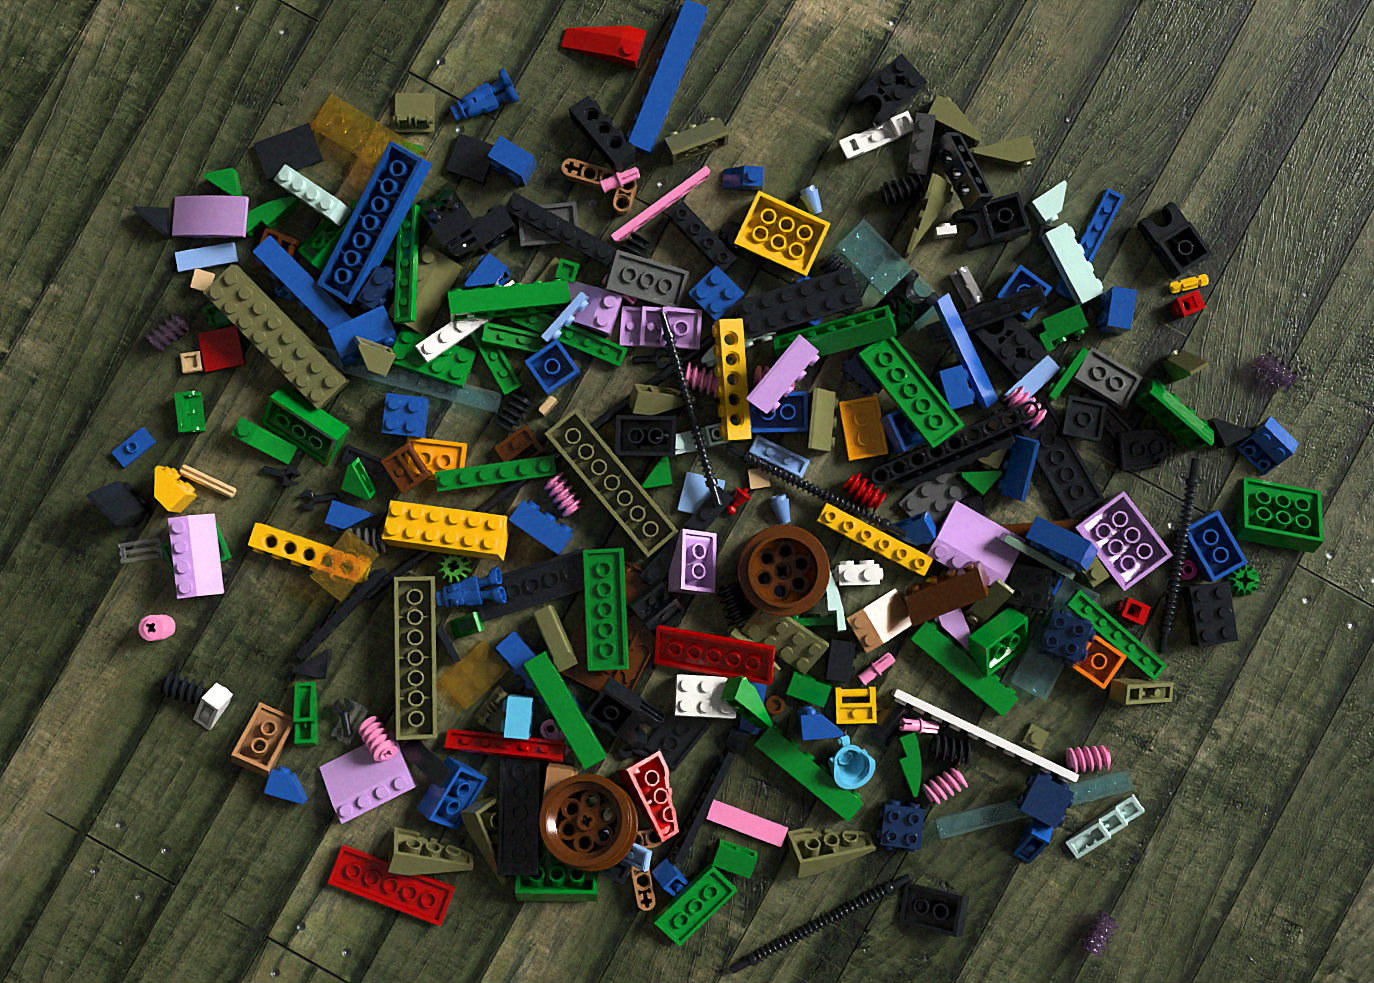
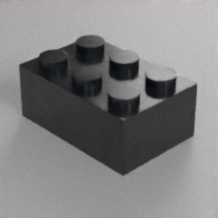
(1210, 613)

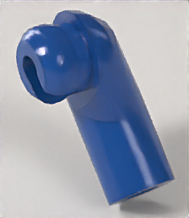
(282, 294)

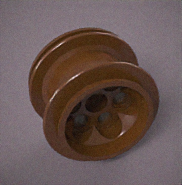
(801, 545)
(556, 817)

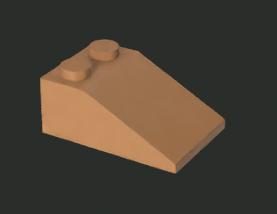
(879, 620)
(263, 740)

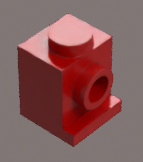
(1194, 304)
(1139, 613)

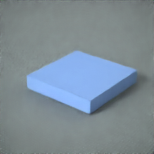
(695, 492)

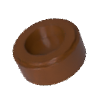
(774, 705)

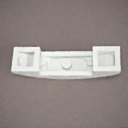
(875, 138)

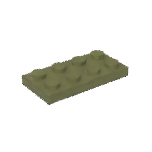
(791, 639)

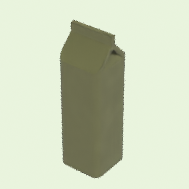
(555, 638)

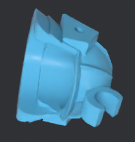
(851, 765)

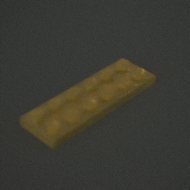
(357, 131)

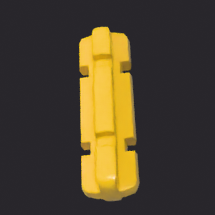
(1188, 283)

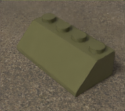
(434, 278)

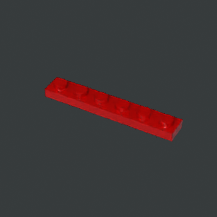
(499, 745)

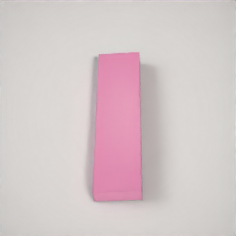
(747, 823)

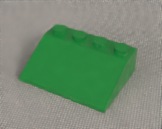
(1174, 415)
(1279, 515)
(557, 881)

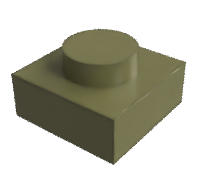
(1035, 736)

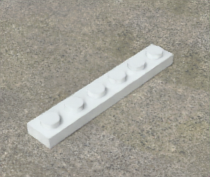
(449, 336)

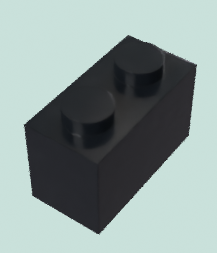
(840, 660)

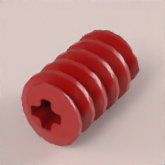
(864, 492)

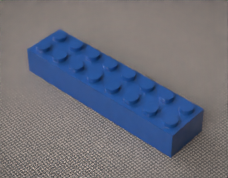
(374, 222)

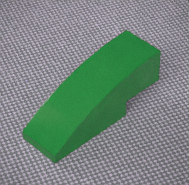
(270, 214)
(306, 714)
(910, 761)

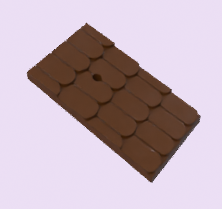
(640, 641)

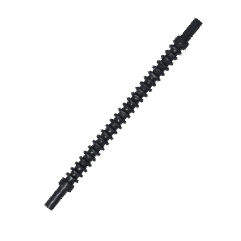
(669, 336)
(747, 457)
(1191, 483)
(888, 888)

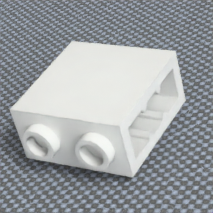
(863, 574)

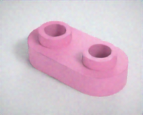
(556, 735)

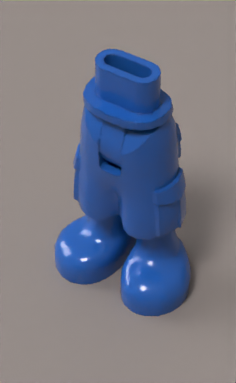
(483, 98)
(468, 591)

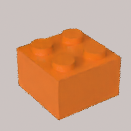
(1100, 663)

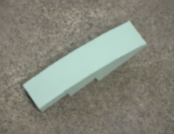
(834, 604)
(1104, 826)

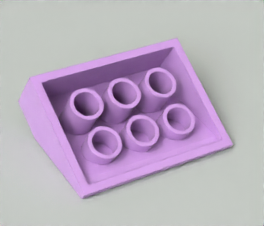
(783, 375)
(973, 537)
(1124, 540)
(361, 783)

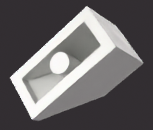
(212, 706)

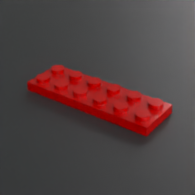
(714, 654)
(411, 894)

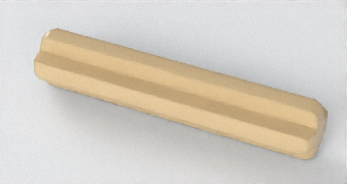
(207, 481)

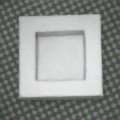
(944, 231)

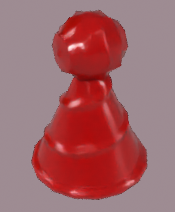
(739, 498)

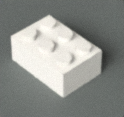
(701, 697)

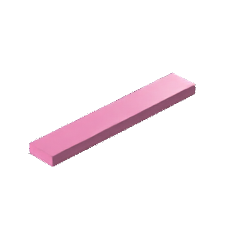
(661, 205)

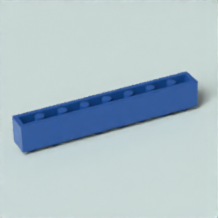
(667, 77)

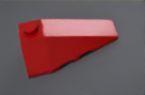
(609, 43)
(650, 788)

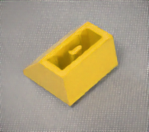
(171, 490)

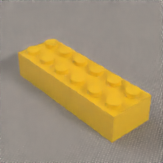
(446, 530)

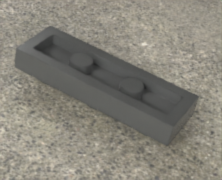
(921, 143)

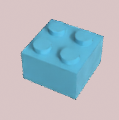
(519, 716)

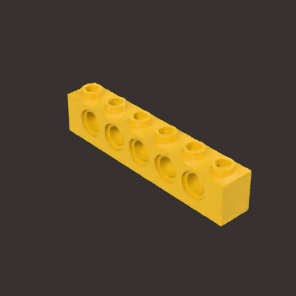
(734, 329)
(262, 533)
(874, 539)

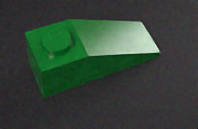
(264, 440)
(746, 701)

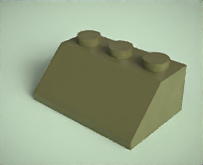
(696, 140)
(821, 421)

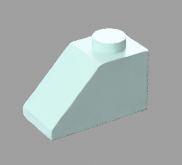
(1049, 204)

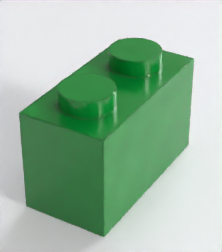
(1065, 324)

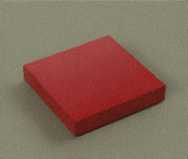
(221, 349)

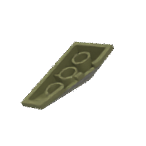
(933, 200)
(482, 825)
(822, 850)
(416, 855)

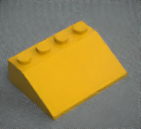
(782, 233)

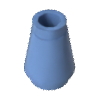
(811, 199)
(781, 508)

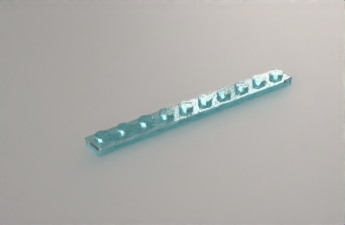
(414, 382)
(1006, 810)

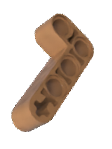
(600, 174)
(646, 842)

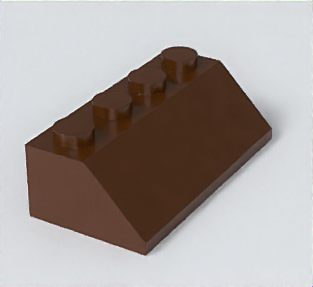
(947, 592)

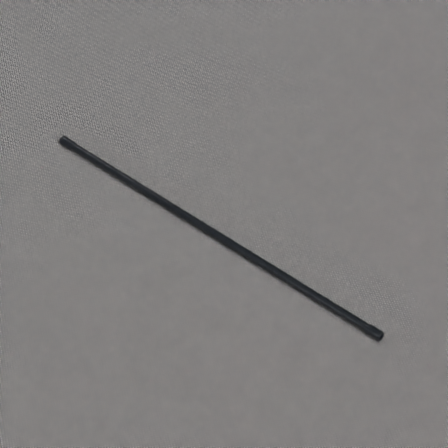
(515, 485)

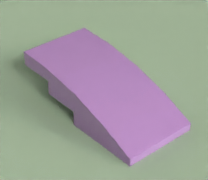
(210, 216)
(643, 328)

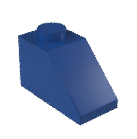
(743, 178)
(345, 516)
(919, 527)
(285, 785)
(1033, 840)
(670, 877)

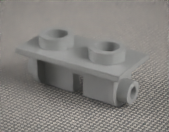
(966, 287)

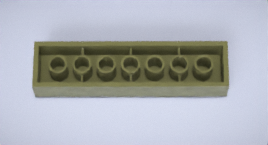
(276, 336)
(611, 482)
(414, 657)

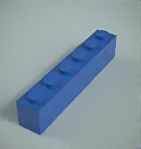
(300, 283)
(517, 653)

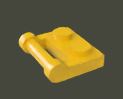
(855, 712)

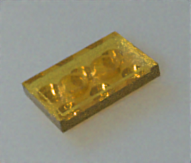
(344, 565)
(474, 674)

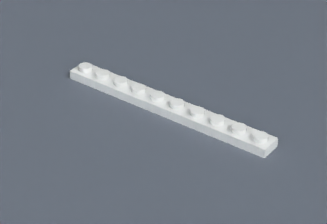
(991, 739)

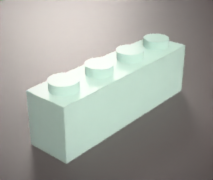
(312, 195)
(1072, 264)

